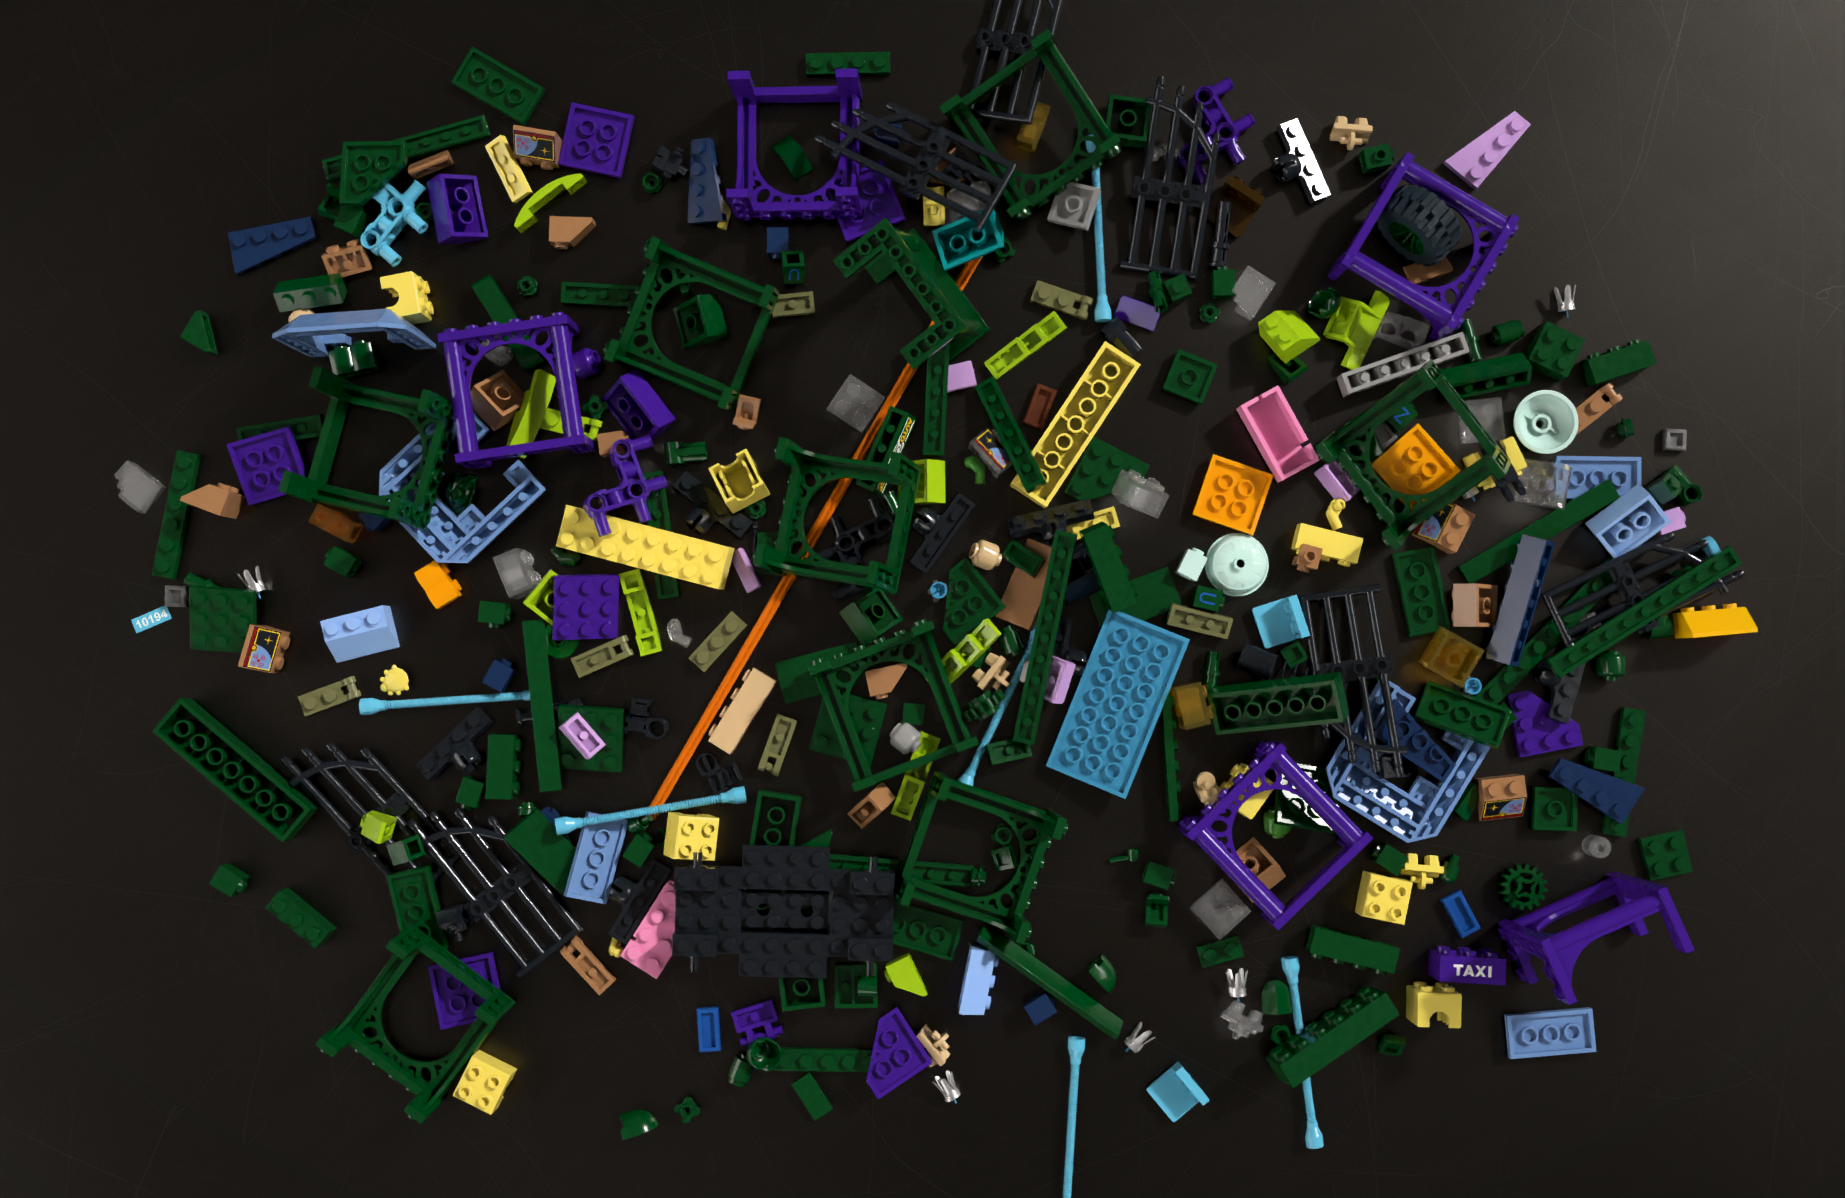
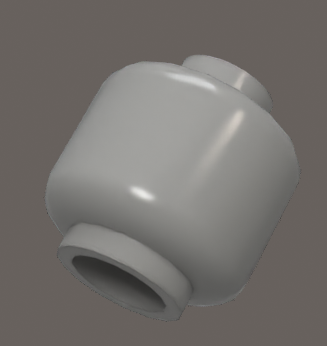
(905, 738)

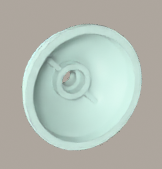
(1557, 418)
(1223, 569)

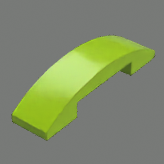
(544, 195)
(641, 612)

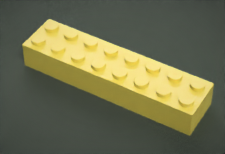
(1079, 420)
(647, 548)

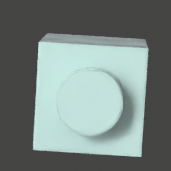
(1191, 564)

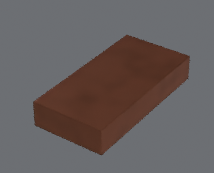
(1039, 407)

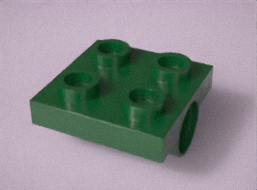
(854, 988)

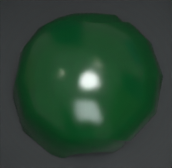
(1324, 303)
(764, 1053)

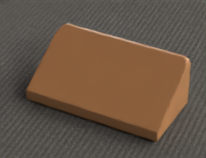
(430, 164)
(1419, 274)

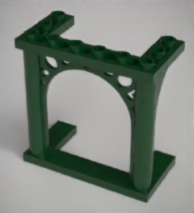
(1106, 143)
(665, 257)
(924, 274)
(342, 392)
(803, 462)
(1400, 524)
(922, 639)
(1010, 919)
(350, 1031)

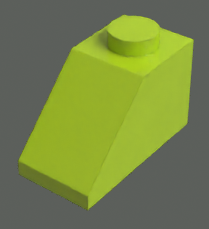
(378, 826)
(905, 975)

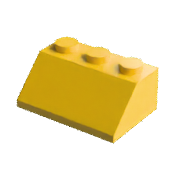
(1713, 621)

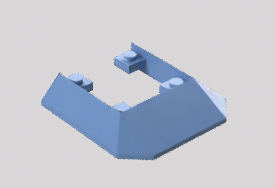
(319, 332)
(464, 536)
(1410, 814)

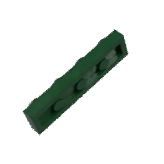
(866, 62)
(598, 294)
(301, 427)

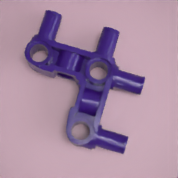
(1216, 121)
(629, 475)

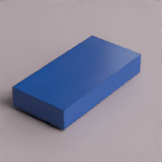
(1460, 913)
(708, 1029)

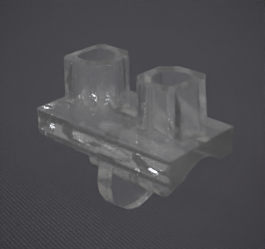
(1251, 1024)

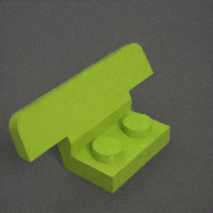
(1356, 326)

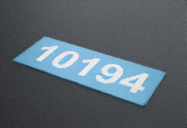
(151, 619)

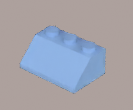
(1628, 521)
(360, 633)
(977, 980)

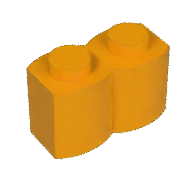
(438, 584)

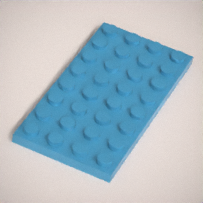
(1117, 703)

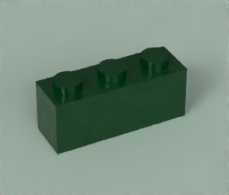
(310, 292)
(1618, 362)
(503, 766)
(301, 917)

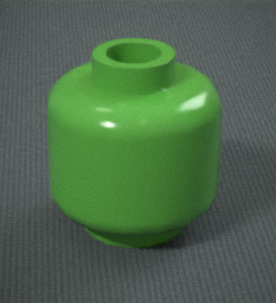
(1277, 831)

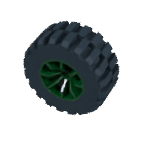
(1419, 225)

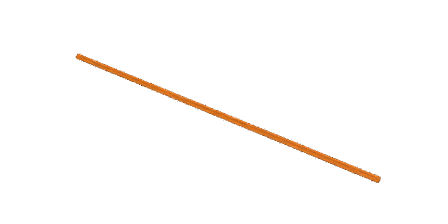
(787, 581)

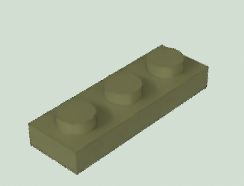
(1199, 621)
(718, 641)

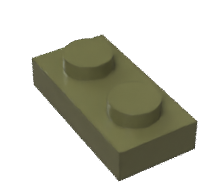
(794, 304)

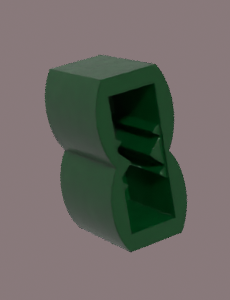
(354, 359)

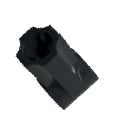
(1117, 334)

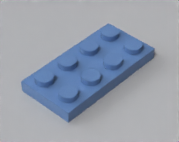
(1592, 470)
(595, 860)
(1550, 1033)

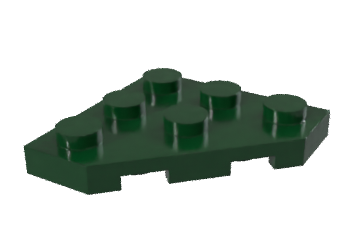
(368, 168)
(1100, 470)
(968, 601)

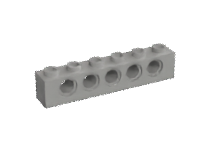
(1402, 364)

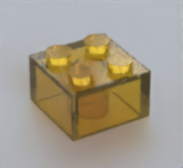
(1451, 656)
(1191, 705)

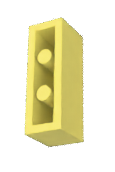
(1334, 544)

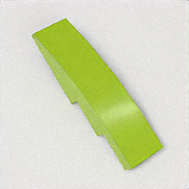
(1025, 345)
(533, 409)
(970, 649)
(915, 779)

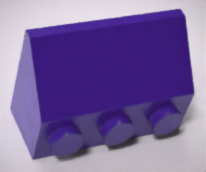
(457, 208)
(638, 407)

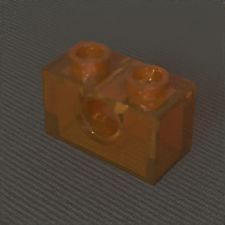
(335, 523)

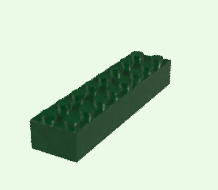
(235, 769)

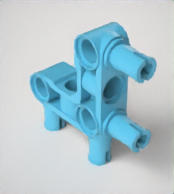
(390, 222)

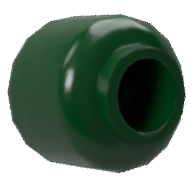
(1610, 665)

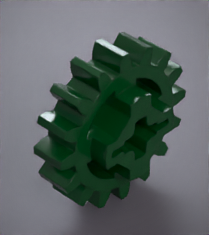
(983, 705)
(1531, 881)

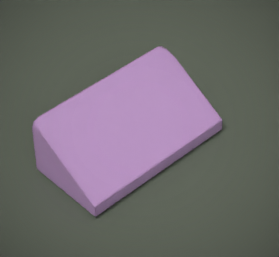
(961, 376)
(1336, 481)
(745, 570)
(1059, 680)
(582, 736)

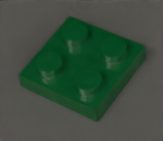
(1189, 376)
(1554, 809)
(1665, 854)

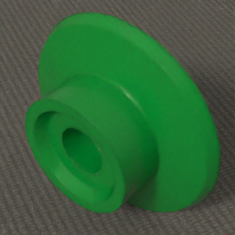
(559, 650)

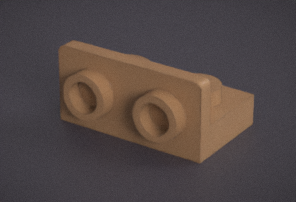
(347, 259)

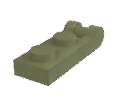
(1061, 300)
(601, 656)
(329, 696)
(777, 743)

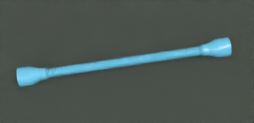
(1102, 310)
(370, 706)
(969, 773)
(567, 824)
(1076, 1047)
(1313, 1135)

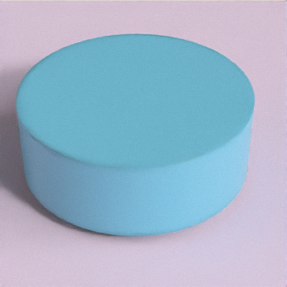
(1712, 547)

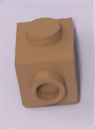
(746, 412)
(1308, 558)

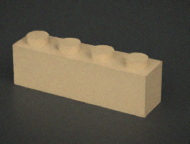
(742, 710)

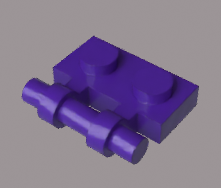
(754, 1016)

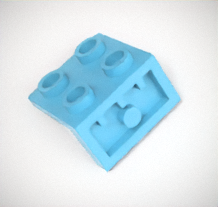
(1280, 621)
(1176, 1092)

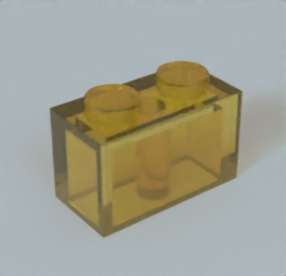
(1030, 135)

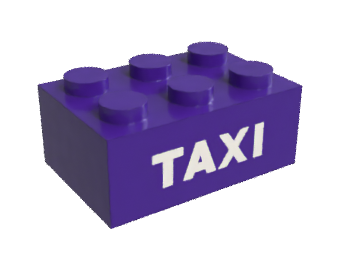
(1466, 965)

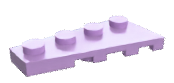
(1482, 155)

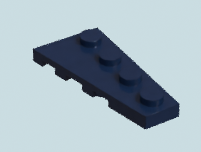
(704, 192)
(263, 243)
(1420, 747)
(1602, 791)

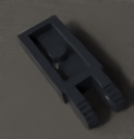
(1511, 476)

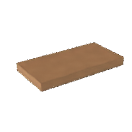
(1025, 592)

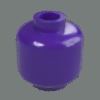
(586, 363)

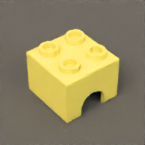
(412, 295)
(1512, 451)
(739, 482)
(1254, 803)
(691, 834)
(1383, 897)
(1425, 1000)
(484, 1082)

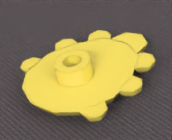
(394, 681)

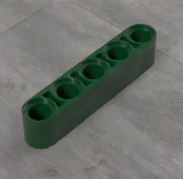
(501, 311)

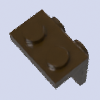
(1244, 204)

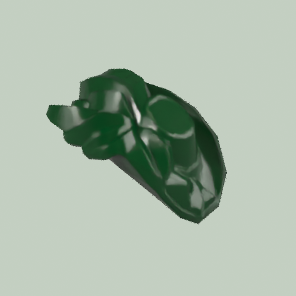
(460, 491)

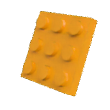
(1414, 464)
(1232, 494)

